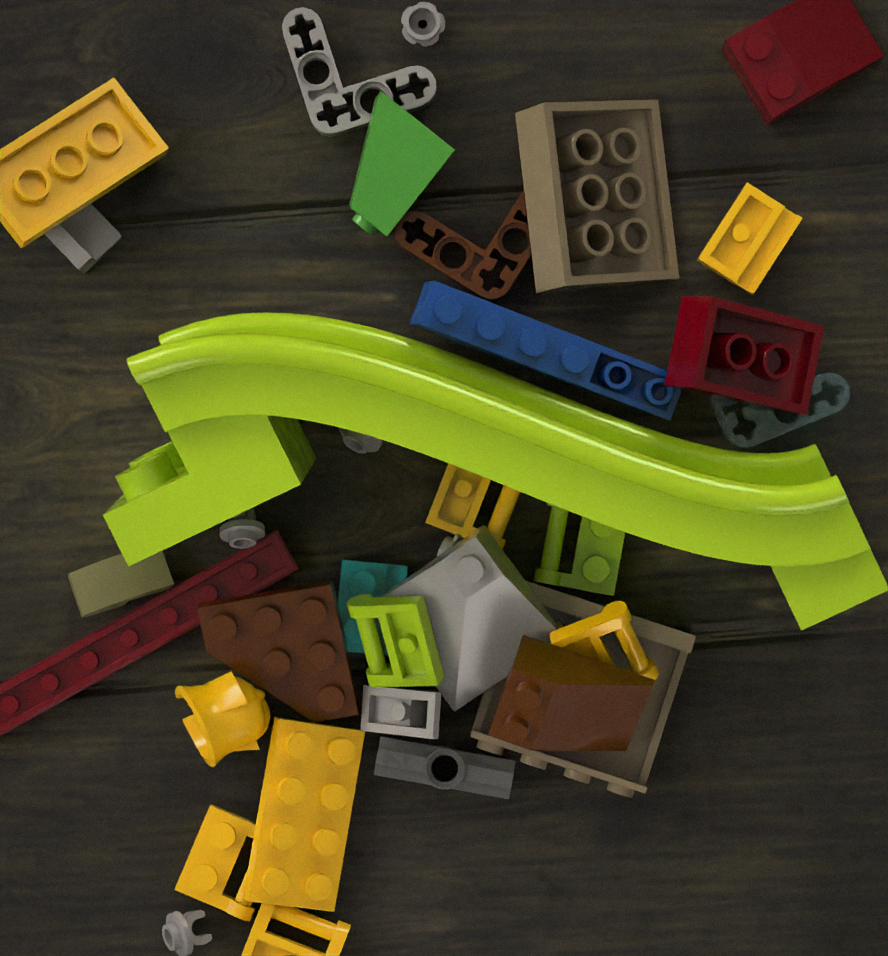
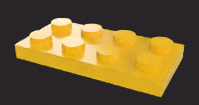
(73, 161)
(304, 815)

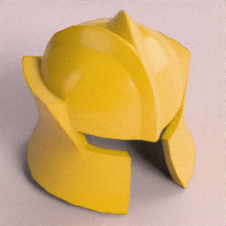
(225, 717)

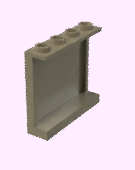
(623, 770)

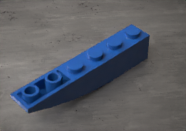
(543, 349)

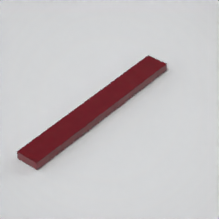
(140, 631)

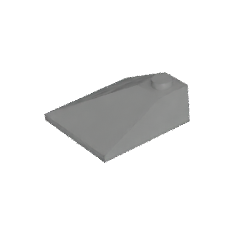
(476, 614)

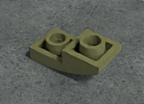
(114, 583)

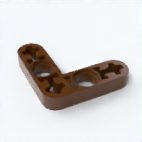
(476, 258)

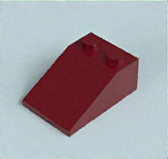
(799, 54)
(744, 354)

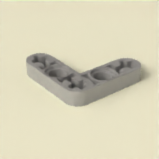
(332, 90)

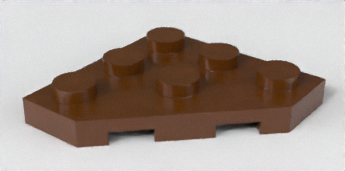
(286, 645)

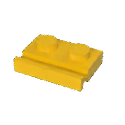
(749, 239)

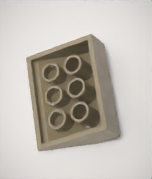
(596, 194)

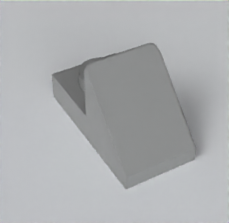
(401, 711)

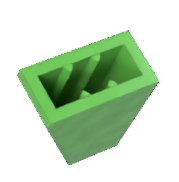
(394, 166)

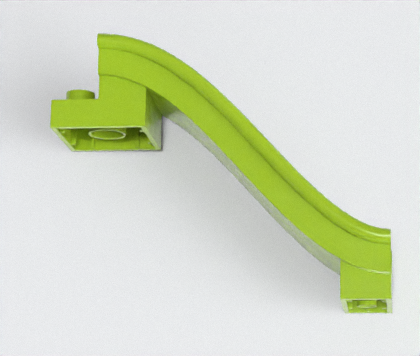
(243, 380)

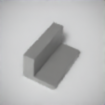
(84, 237)

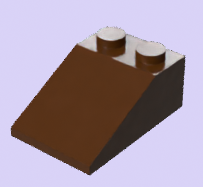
(568, 701)

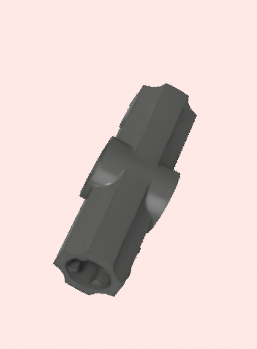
(475, 772)

